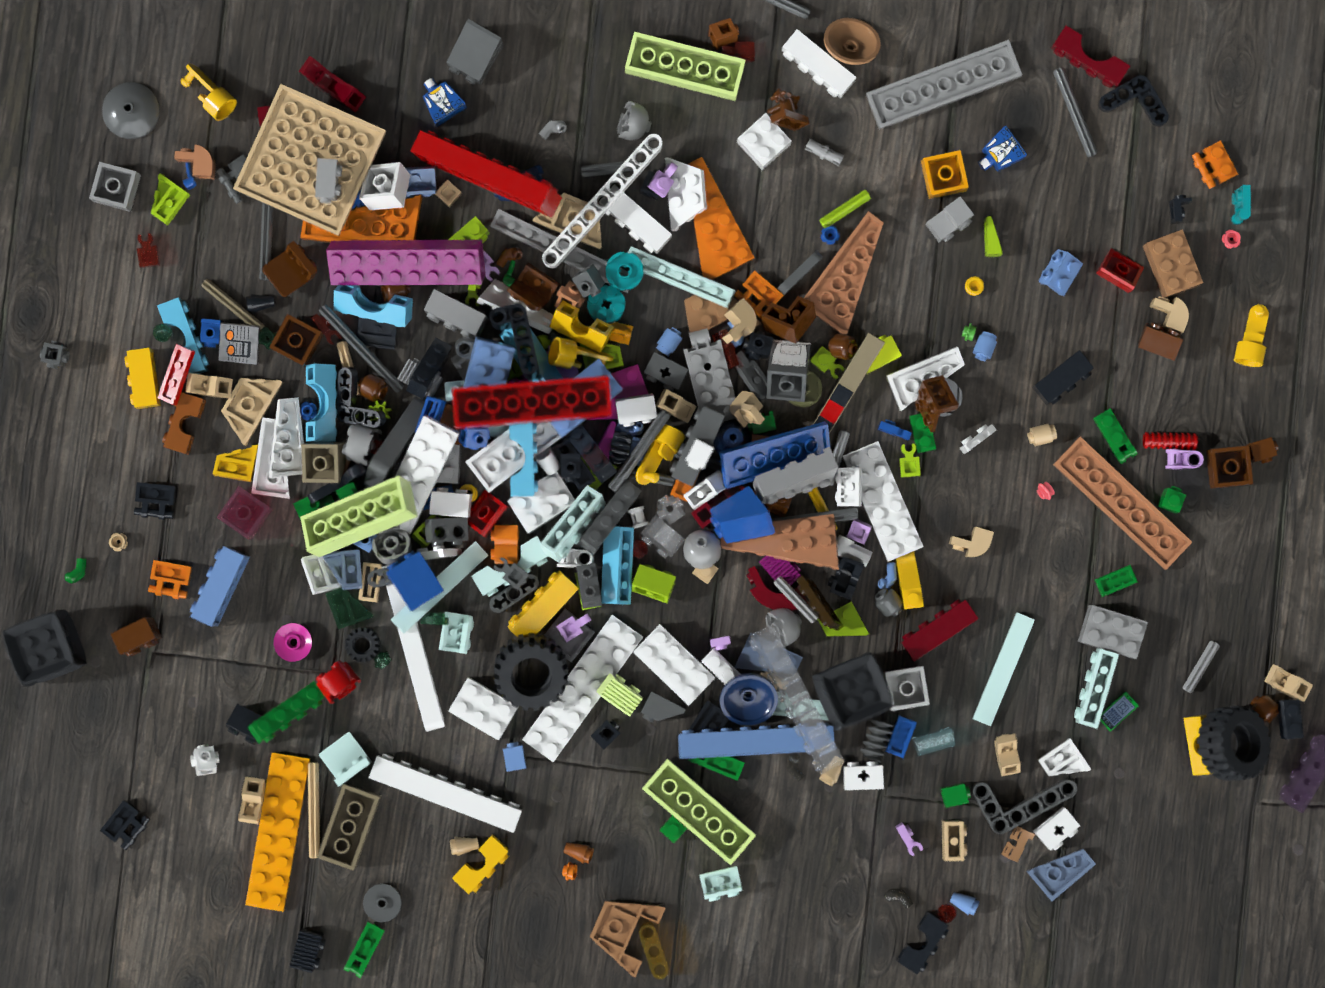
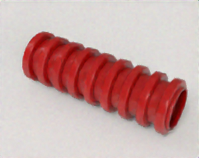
(1170, 440)

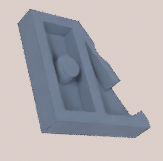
(346, 568)

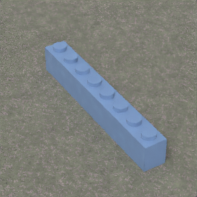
(741, 743)

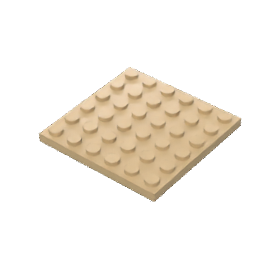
(286, 151)

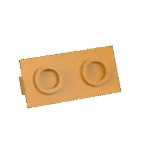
(621, 333)

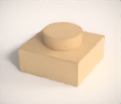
(448, 193)
(705, 574)

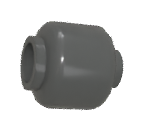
(888, 602)

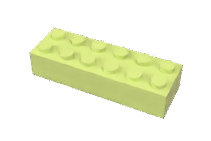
(684, 66)
(358, 516)
(699, 811)

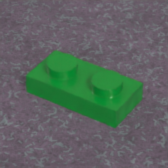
(922, 436)

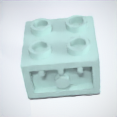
(345, 758)

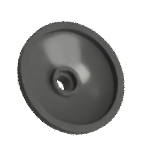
(141, 117)

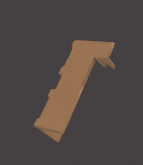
(1021, 841)

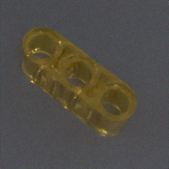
(658, 959)

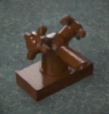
(785, 113)

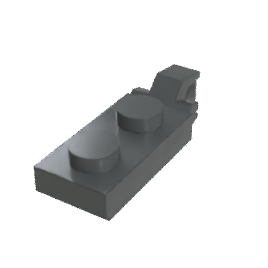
(752, 376)

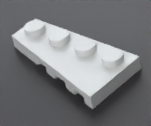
(908, 380)
(261, 482)

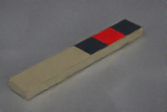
(850, 381)

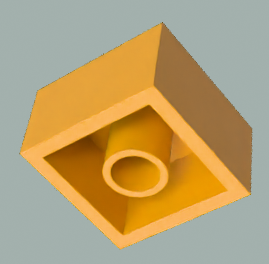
(944, 174)

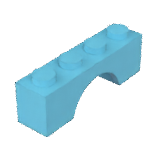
(350, 300)
(175, 314)
(323, 425)
(523, 482)

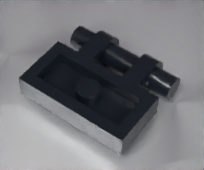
(156, 494)
(119, 822)

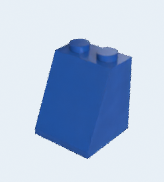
(741, 517)

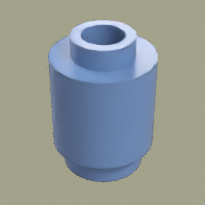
(669, 341)
(985, 346)

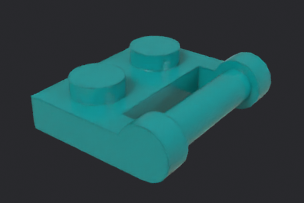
(1242, 203)

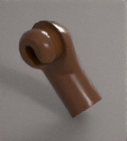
(509, 254)

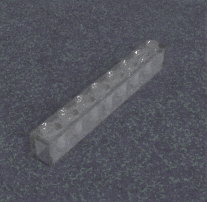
(796, 699)

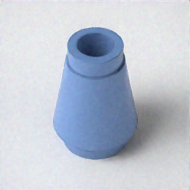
(965, 903)

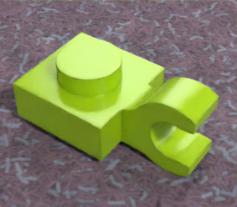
(472, 290)

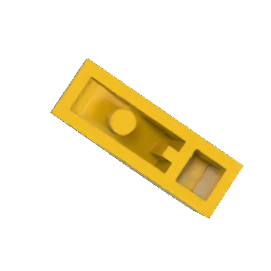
(909, 581)

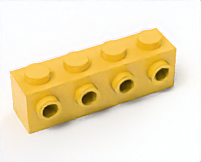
(543, 606)

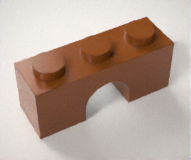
(176, 438)

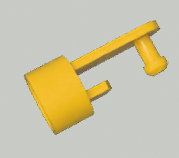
(218, 102)
(1250, 350)
(564, 352)
(664, 446)

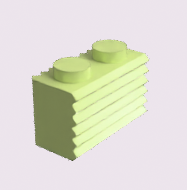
(620, 694)

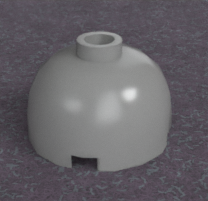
(634, 122)
(392, 545)
(702, 549)
(786, 624)

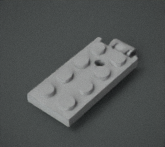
(711, 386)

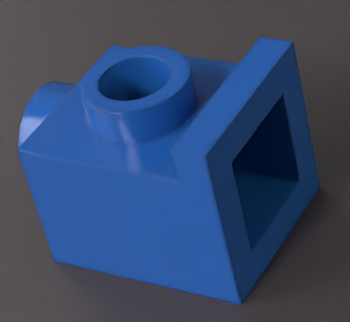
(208, 324)

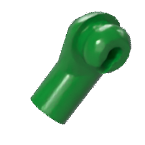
(78, 573)

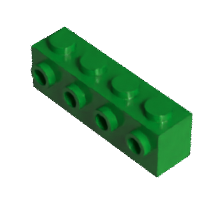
(283, 714)

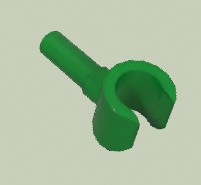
(508, 280)

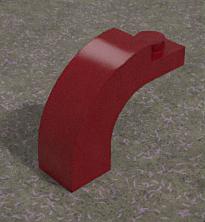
(332, 85)
(765, 596)

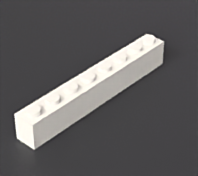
(445, 793)

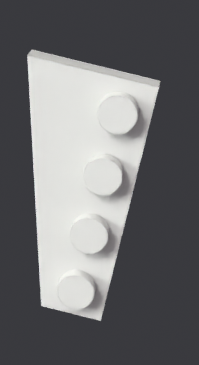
(498, 296)
(287, 439)

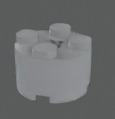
(361, 443)

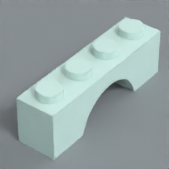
(489, 579)

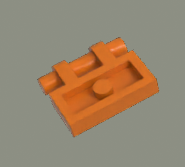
(1219, 162)
(762, 290)
(170, 573)

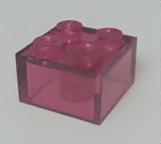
(244, 513)

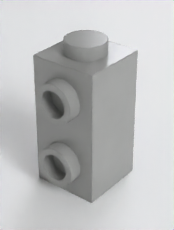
(327, 180)

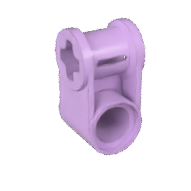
(1180, 459)

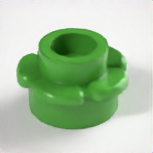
(969, 332)

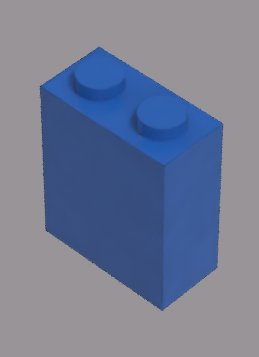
(414, 580)

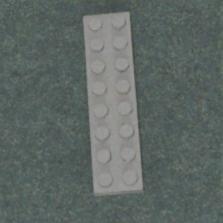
(944, 84)

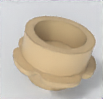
(113, 541)

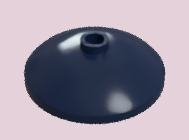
(752, 707)

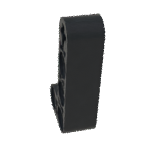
(521, 341)

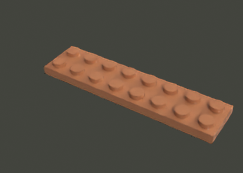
(1122, 503)

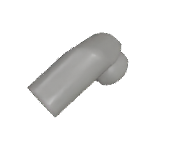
(553, 127)

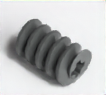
(876, 740)

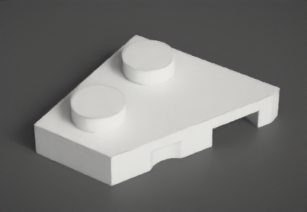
(319, 574)

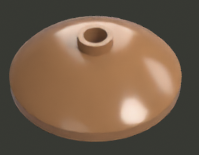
(852, 41)

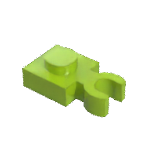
(825, 361)
(909, 465)

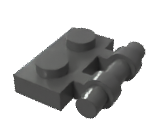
(225, 178)

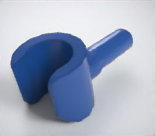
(189, 182)

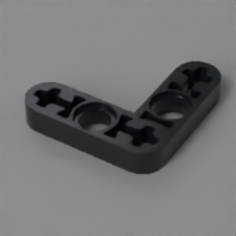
(1141, 94)
(349, 405)
(351, 475)

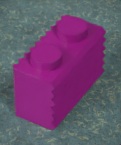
(782, 568)

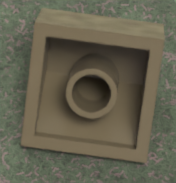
(322, 462)

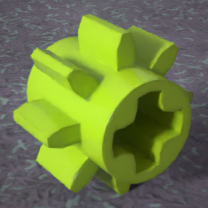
(378, 406)

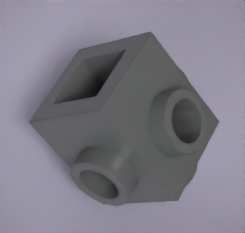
(47, 354)

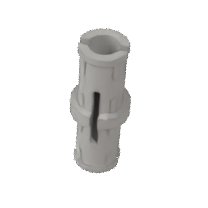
(824, 152)

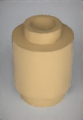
(1042, 434)

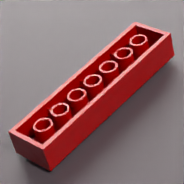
(487, 173)
(531, 402)

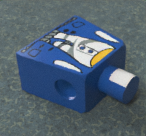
(442, 101)
(1002, 151)

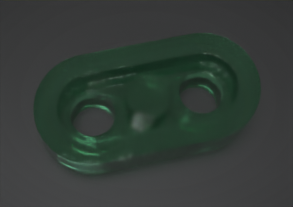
(434, 619)

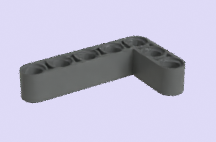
(394, 445)
(1023, 806)

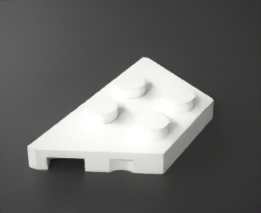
(686, 194)

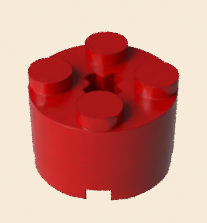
(338, 681)

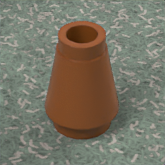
(580, 852)

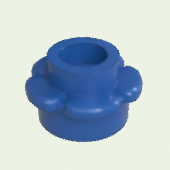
(829, 230)
(307, 416)

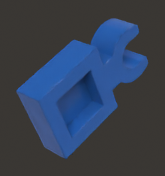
(890, 428)

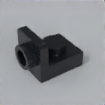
(1177, 212)

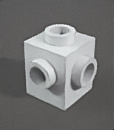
(204, 760)

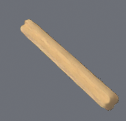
(313, 809)

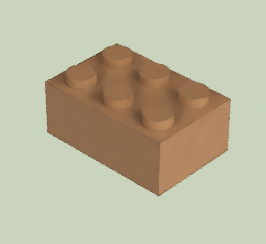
(1172, 264)

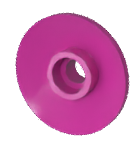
(285, 649)

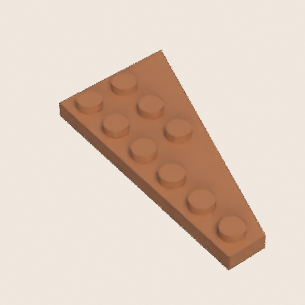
(841, 282)
(796, 540)

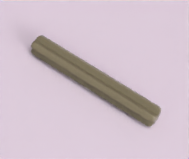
(231, 304)

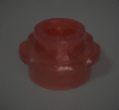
(639, 549)
(951, 913)

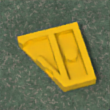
(237, 464)

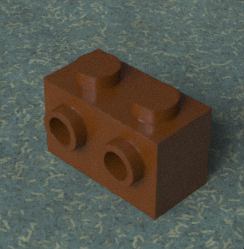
(1160, 341)

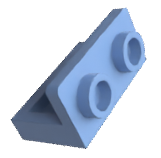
(421, 181)
(1060, 271)

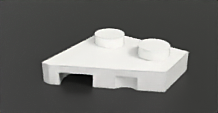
(983, 433)
(439, 552)
(1064, 760)

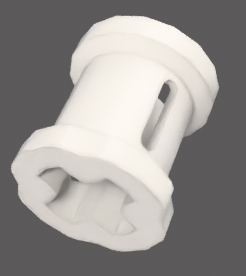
(638, 517)

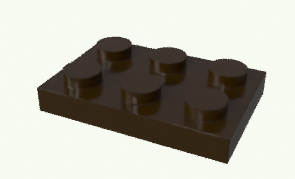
(819, 603)

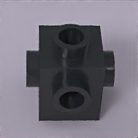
(760, 339)

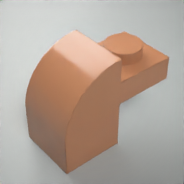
(202, 161)

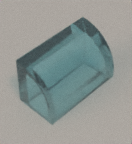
(934, 741)

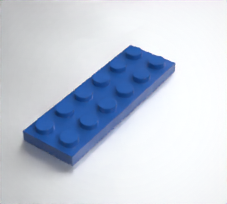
(755, 458)

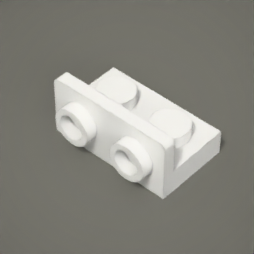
(849, 487)

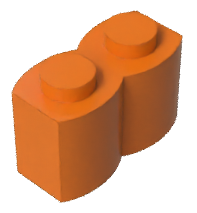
(506, 543)

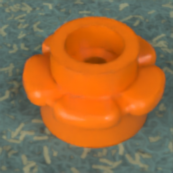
(570, 871)

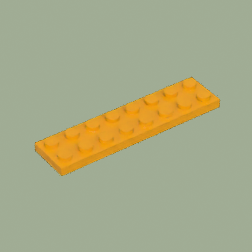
(277, 832)

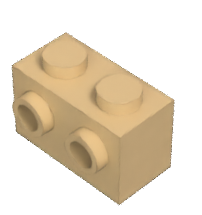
(953, 840)

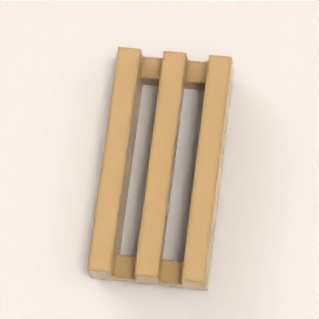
(361, 592)

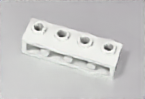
(818, 63)
(638, 221)

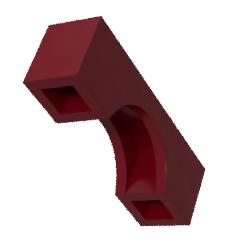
(1069, 46)

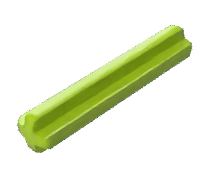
(845, 209)

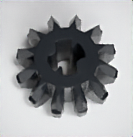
(620, 447)

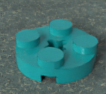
(626, 260)
(616, 309)

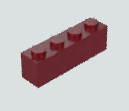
(938, 630)

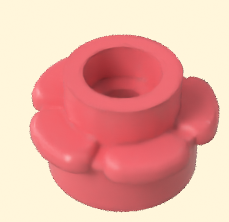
(1231, 234)
(1045, 491)

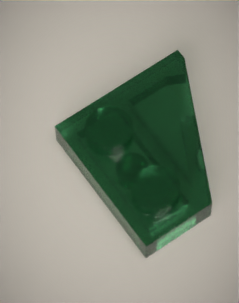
(346, 608)

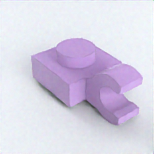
(661, 181)
(571, 628)
(906, 833)

